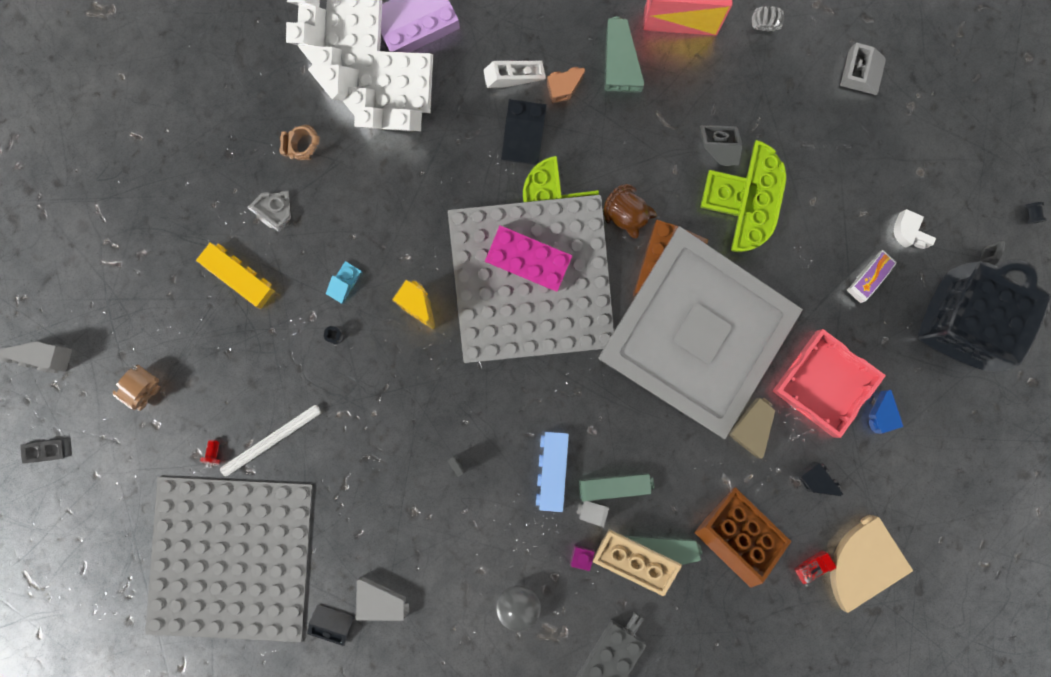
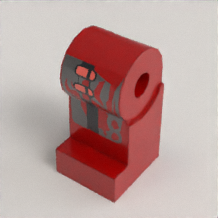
(814, 567)

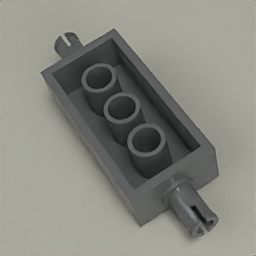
(615, 650)

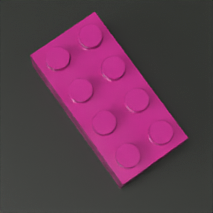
(528, 258)

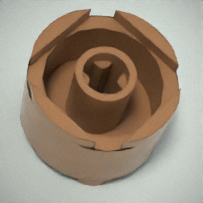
(136, 388)

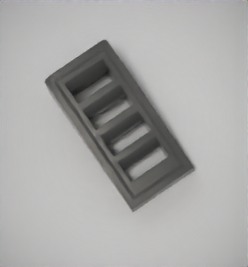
(993, 253)

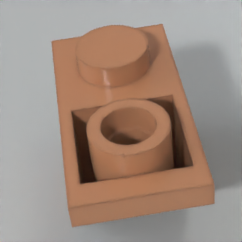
(564, 84)

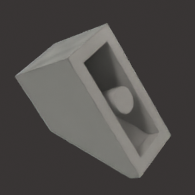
(593, 512)

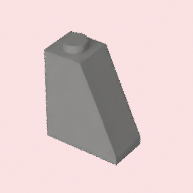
(379, 603)

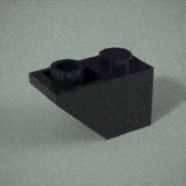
(817, 480)

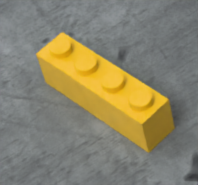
(235, 275)

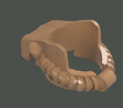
(290, 141)

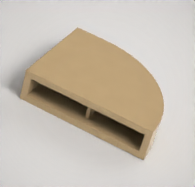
(866, 563)

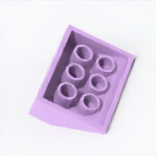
(416, 23)

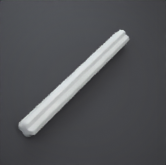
(270, 440)

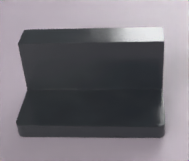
(330, 625)

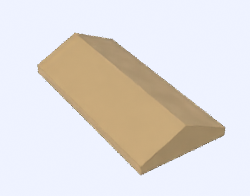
(636, 562)

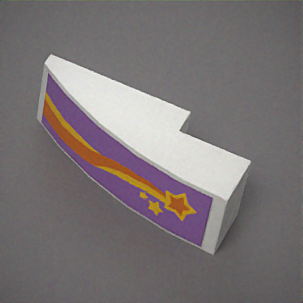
(872, 277)

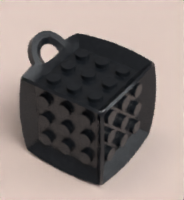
(985, 315)

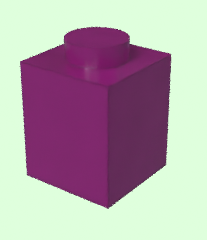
(582, 557)

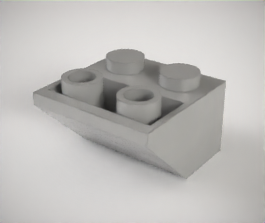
(863, 69)

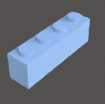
(553, 471)

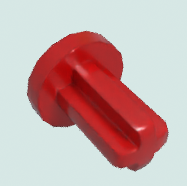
(211, 454)

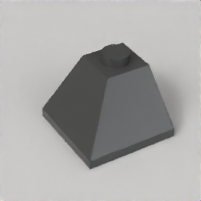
(722, 143)

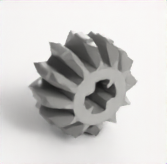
(768, 18)

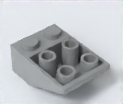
(38, 355)

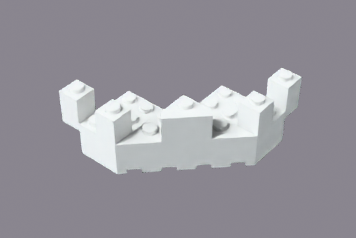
(347, 61)

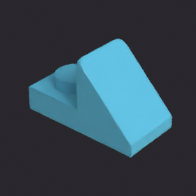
(343, 282)

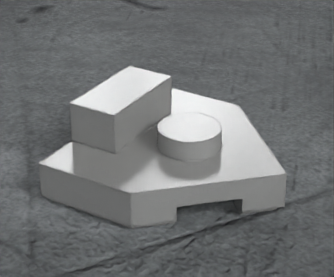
(272, 209)

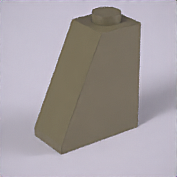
(754, 427)

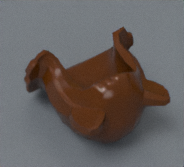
(627, 209)

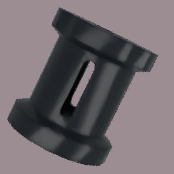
(1035, 212)
(339, 336)

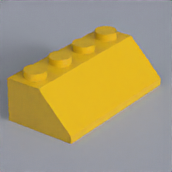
(414, 301)

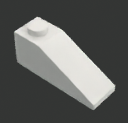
(512, 73)

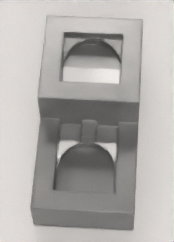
(41, 451)

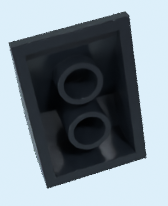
(523, 132)

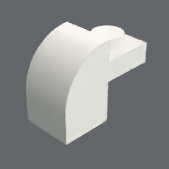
(907, 231)

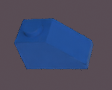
(885, 414)

